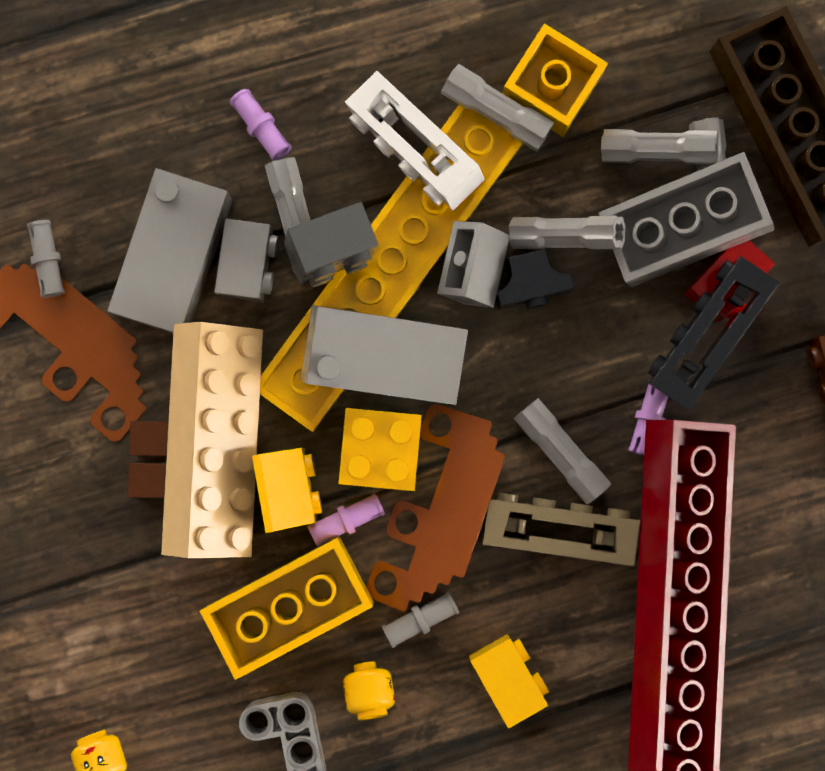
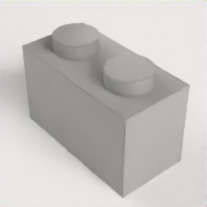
(245, 260)
(473, 264)

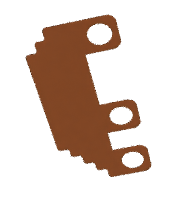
(86, 337)
(453, 522)

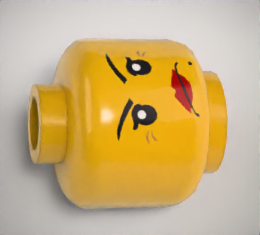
(368, 691)
(99, 753)

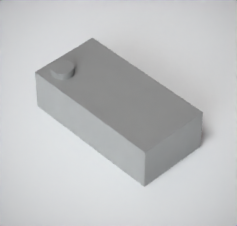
(690, 220)
(170, 252)
(383, 355)

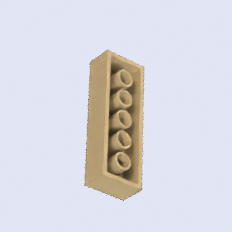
(212, 441)

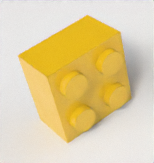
(555, 78)
(380, 449)

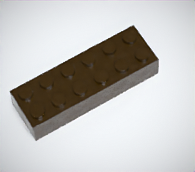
(783, 109)

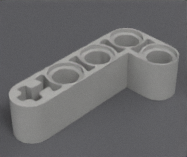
(289, 730)

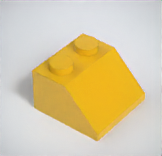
(286, 489)

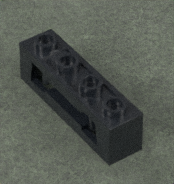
(748, 280)

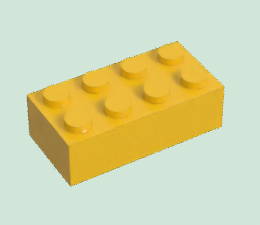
(287, 607)

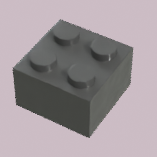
(331, 245)

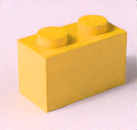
(508, 679)

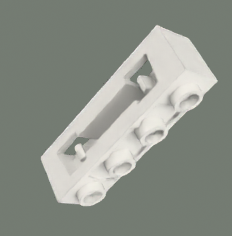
(453, 181)

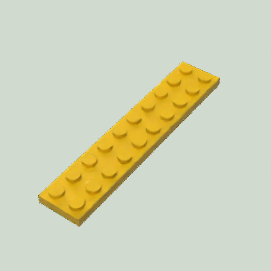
(411, 241)

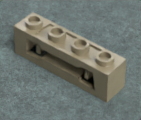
(622, 537)

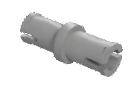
(45, 258)
(420, 619)

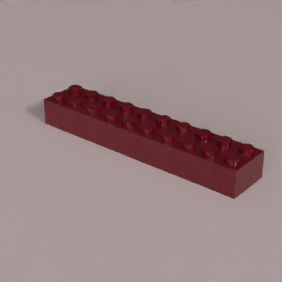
(682, 596)

